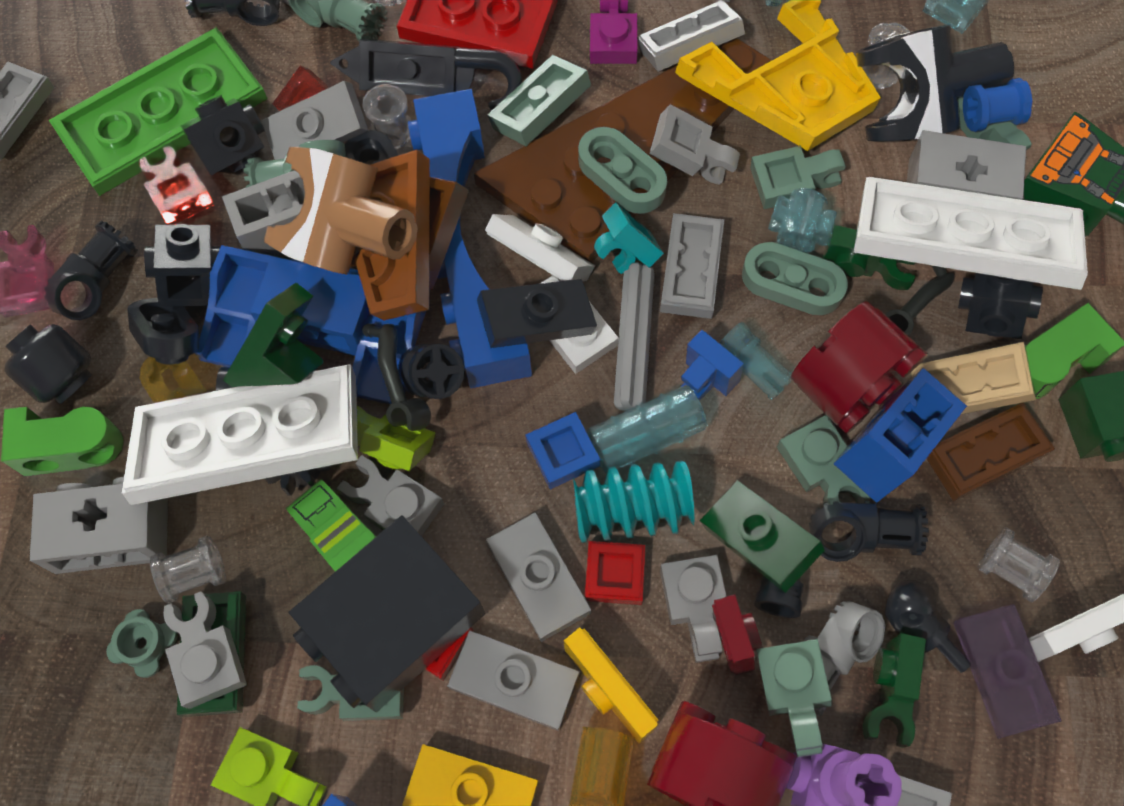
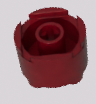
(857, 365)
(719, 763)

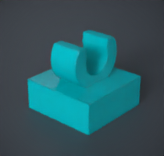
(629, 236)

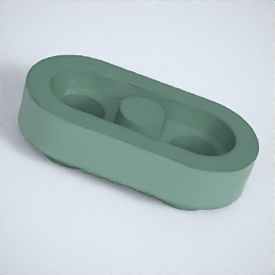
(626, 171)
(794, 276)

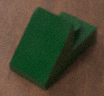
(271, 349)

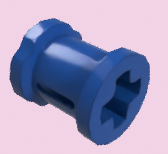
(997, 104)

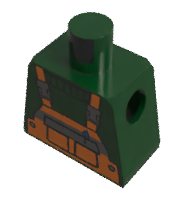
(1080, 171)

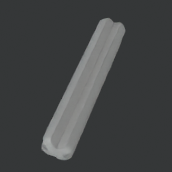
(634, 337)

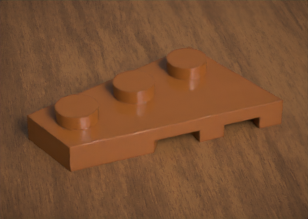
(402, 284)

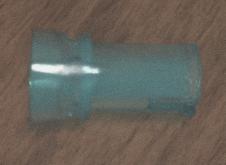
(758, 363)

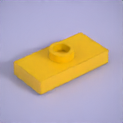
(608, 687)
(458, 781)

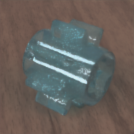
(802, 220)

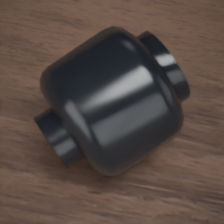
(47, 363)

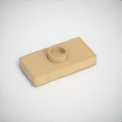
(986, 377)

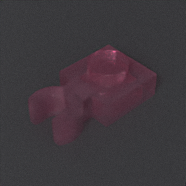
(24, 274)

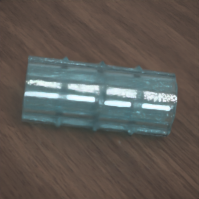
(648, 428)

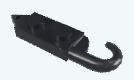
(424, 67)

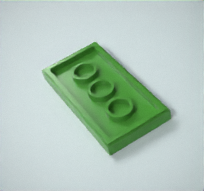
(148, 108)

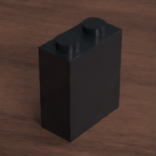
(385, 616)

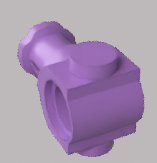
(844, 779)

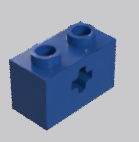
(900, 435)

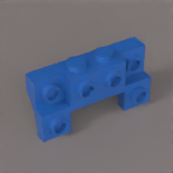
(336, 315)

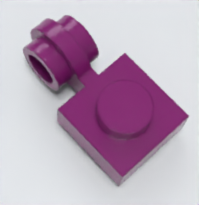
(613, 34)

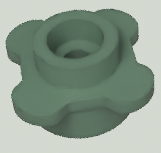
(125, 639)

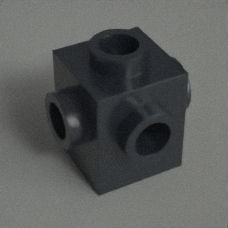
(205, 134)
(181, 264)
(999, 305)

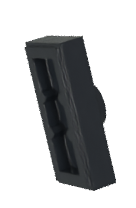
(536, 313)

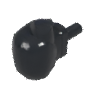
(914, 613)

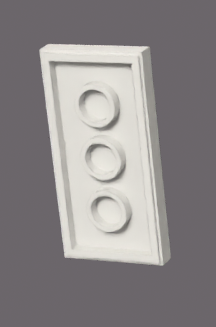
(972, 232)
(241, 435)

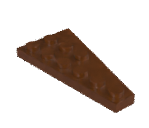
(545, 177)

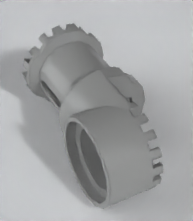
(837, 637)

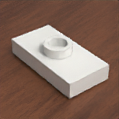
(539, 246)
(1087, 629)

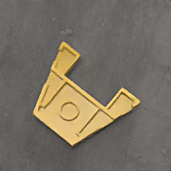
(799, 94)

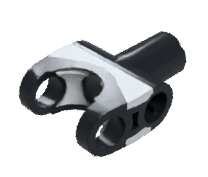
(932, 80)

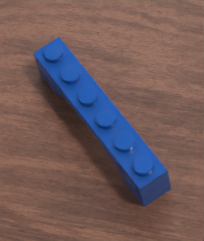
(452, 140)

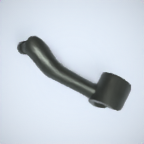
(904, 317)
(402, 411)

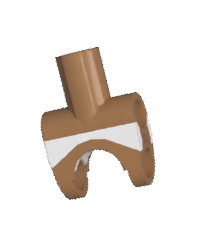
(340, 214)

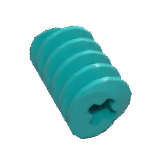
(634, 500)

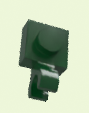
(841, 249)
(900, 674)

